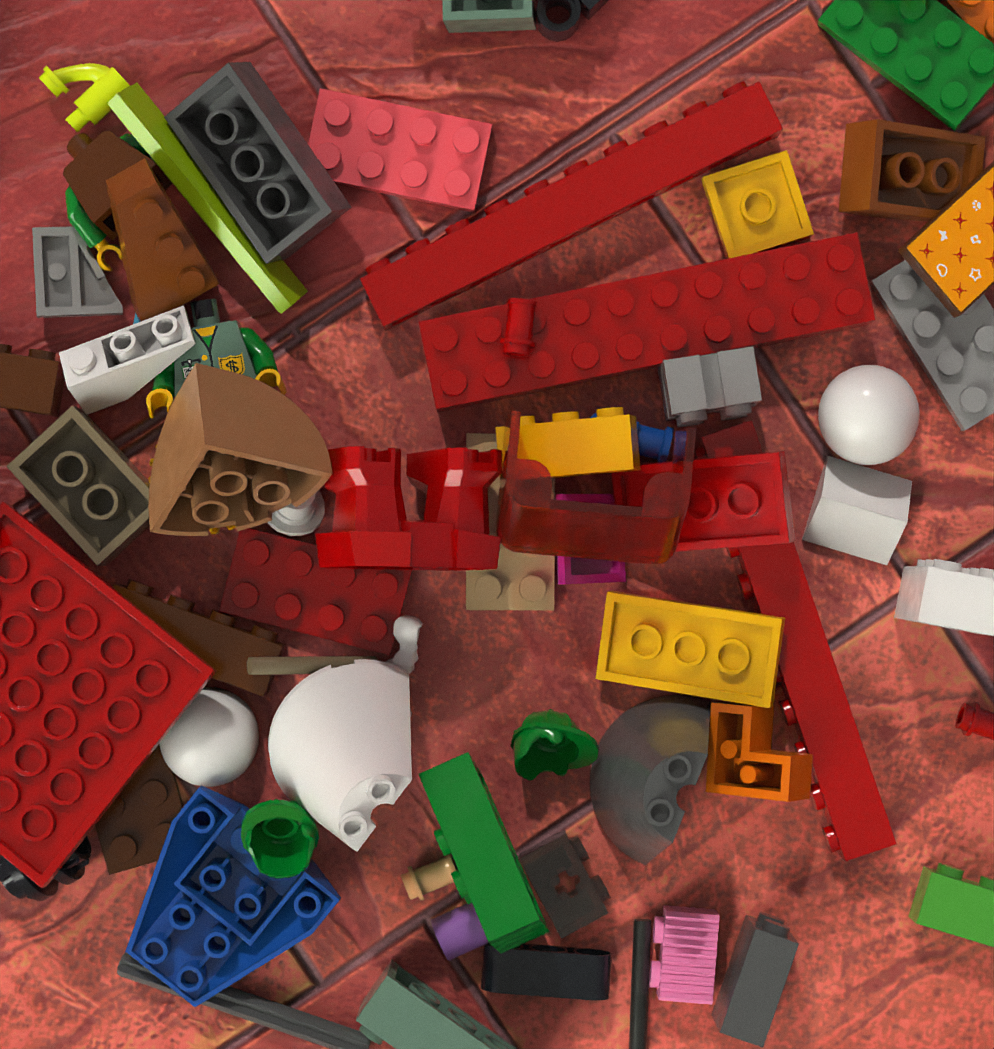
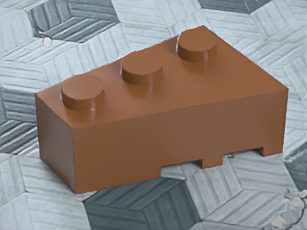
(156, 245)

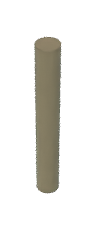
(298, 664)

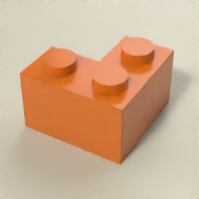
(743, 757)

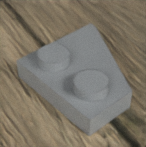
(69, 276)

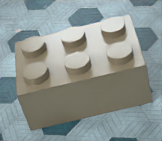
(86, 485)

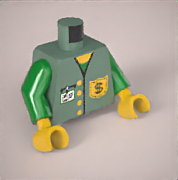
(219, 346)

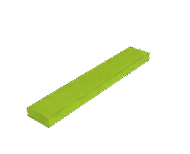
(168, 152)

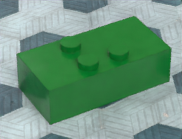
(485, 858)

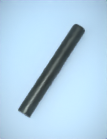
(640, 984)

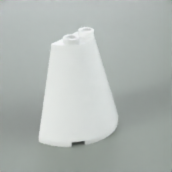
(344, 745)

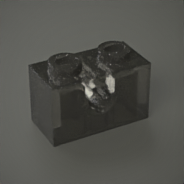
(565, 908)

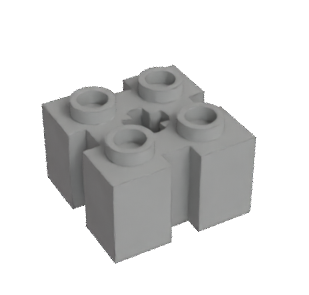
(709, 385)

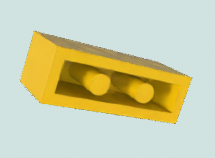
(578, 445)

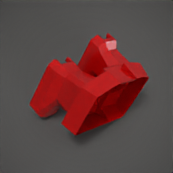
(371, 515)

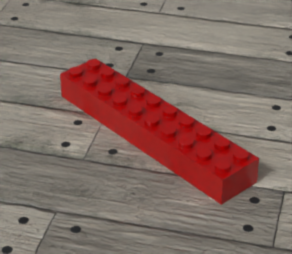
(651, 319)

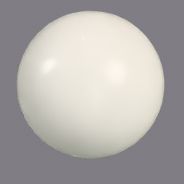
(868, 414)
(212, 739)

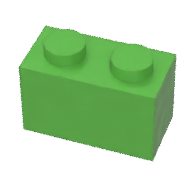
(955, 904)

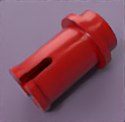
(519, 327)
(975, 720)

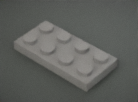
(951, 350)

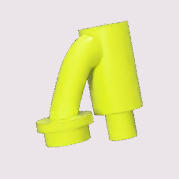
(93, 102)

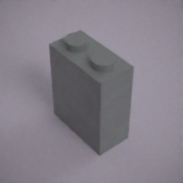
(755, 979)

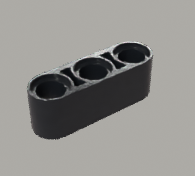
(548, 971)

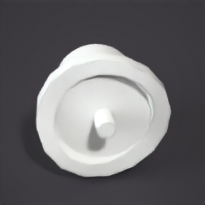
(300, 519)

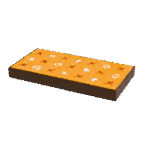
(957, 246)

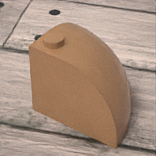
(232, 455)

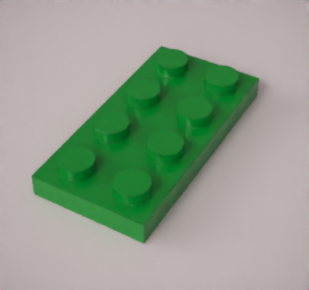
(919, 50)

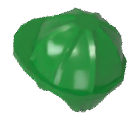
(551, 744)
(279, 837)

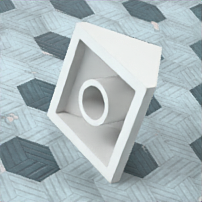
(858, 510)

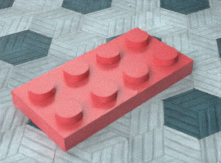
(400, 149)

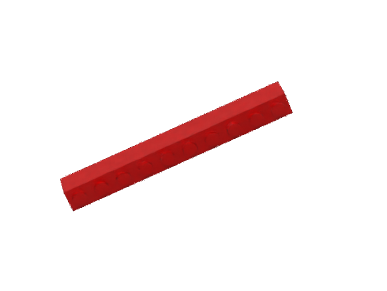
(572, 204)
(809, 681)

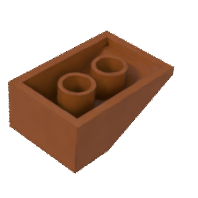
(905, 169)

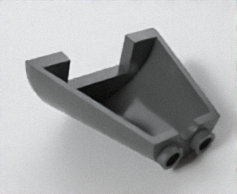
(643, 766)

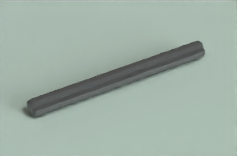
(260, 1011)

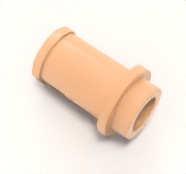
(428, 877)

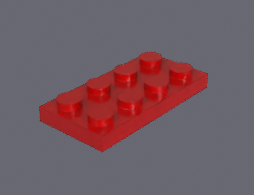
(731, 500)
(283, 586)

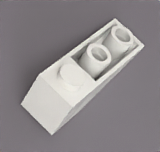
(125, 360)

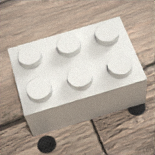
(947, 596)

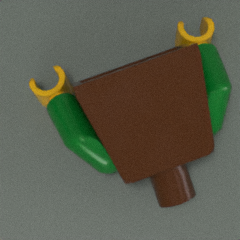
(87, 191)

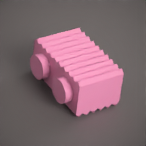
(686, 954)

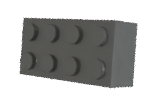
(257, 161)

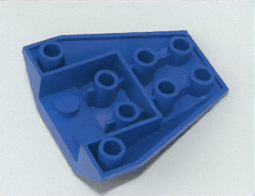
(213, 911)

